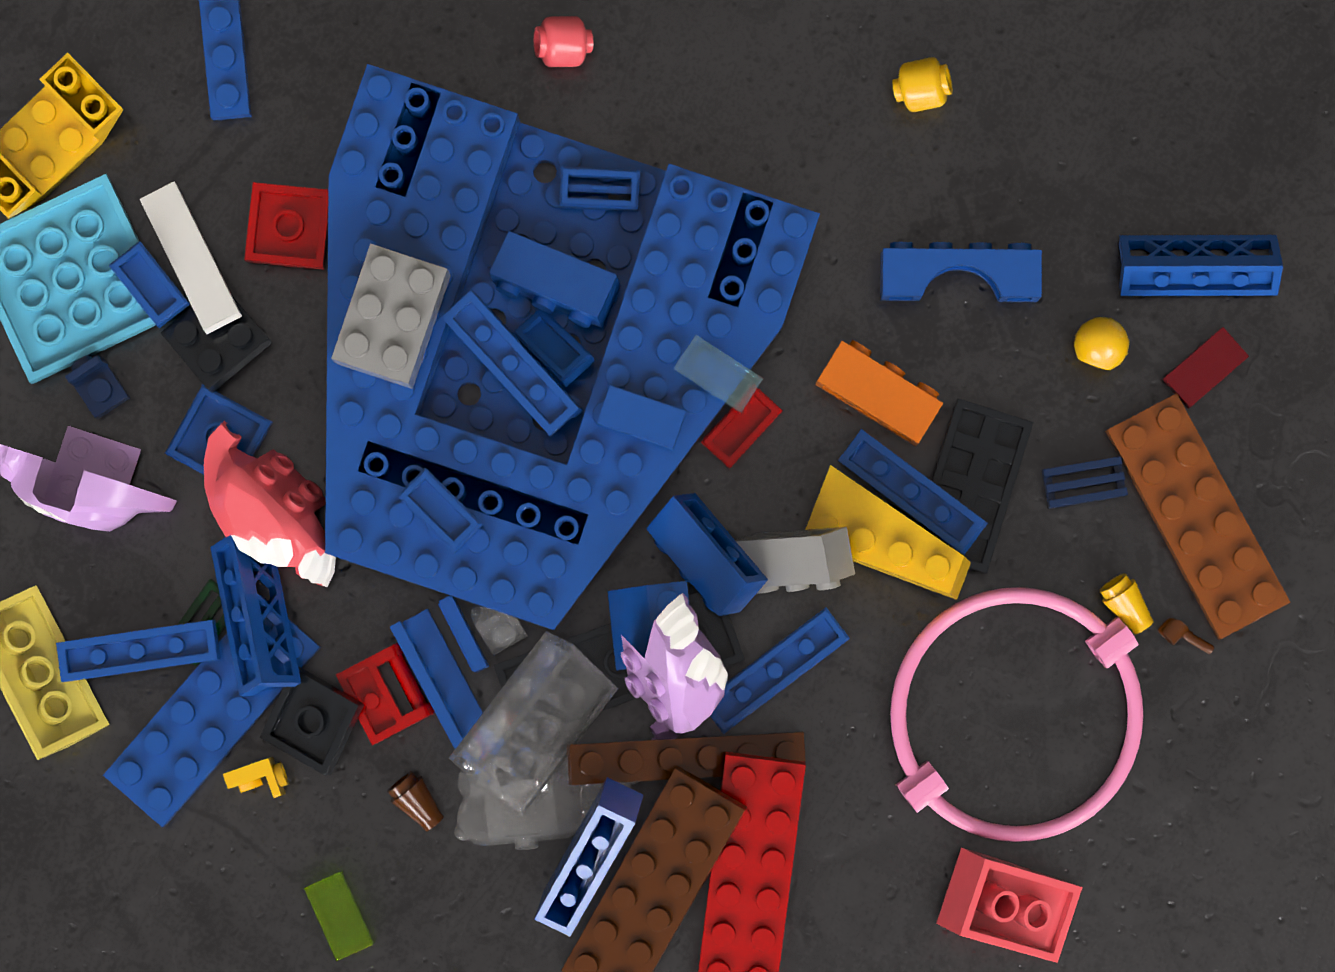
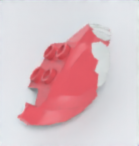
(266, 507)

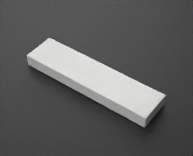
(190, 257)

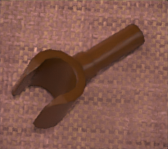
(1174, 629)

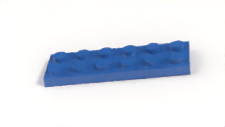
(196, 731)

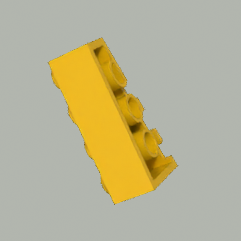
(886, 538)

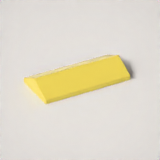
(46, 709)

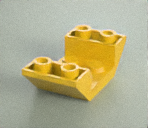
(53, 135)

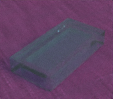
(718, 373)

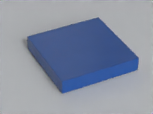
(204, 416)

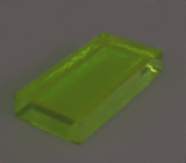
(339, 916)

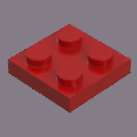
(287, 226)

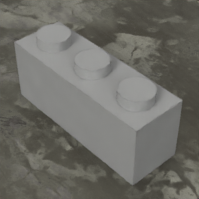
(801, 558)

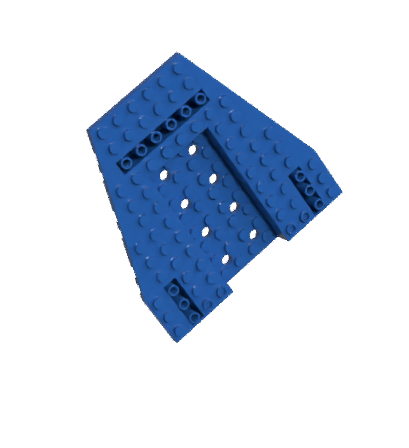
(445, 187)

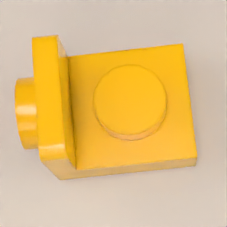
(250, 777)

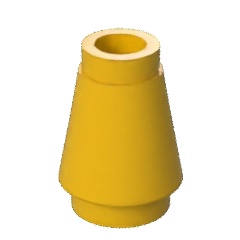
(1126, 602)

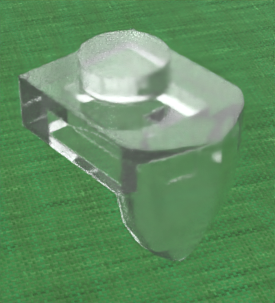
(497, 628)

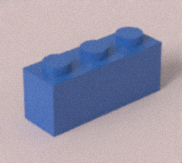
(554, 280)
(706, 554)

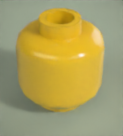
(923, 84)

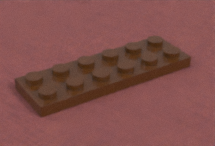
(658, 878)

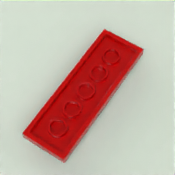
(755, 868)

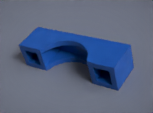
(1010, 272)

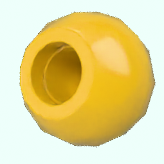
(1101, 343)

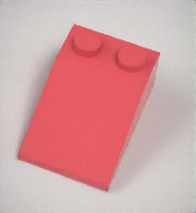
(1008, 905)

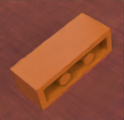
(880, 392)

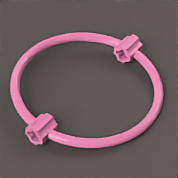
(1108, 644)

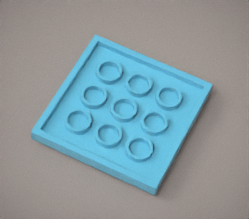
(58, 282)

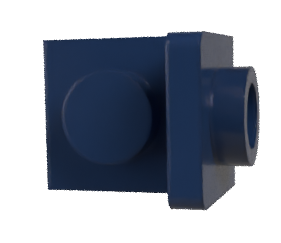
(97, 385)

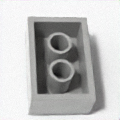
(391, 316)

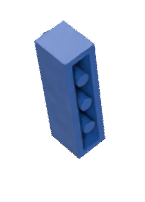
(589, 856)

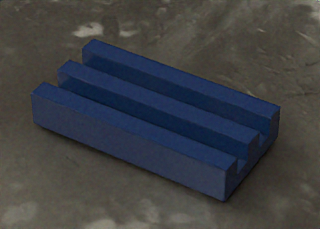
(1118, 477)

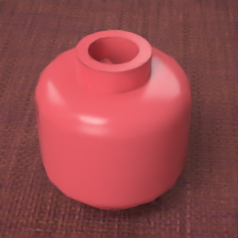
(562, 41)

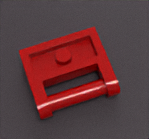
(380, 711)

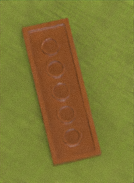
(1197, 516)

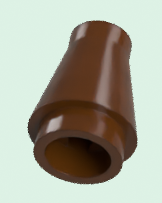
(415, 800)

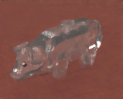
(551, 816)

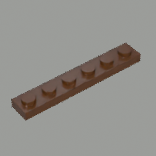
(658, 758)

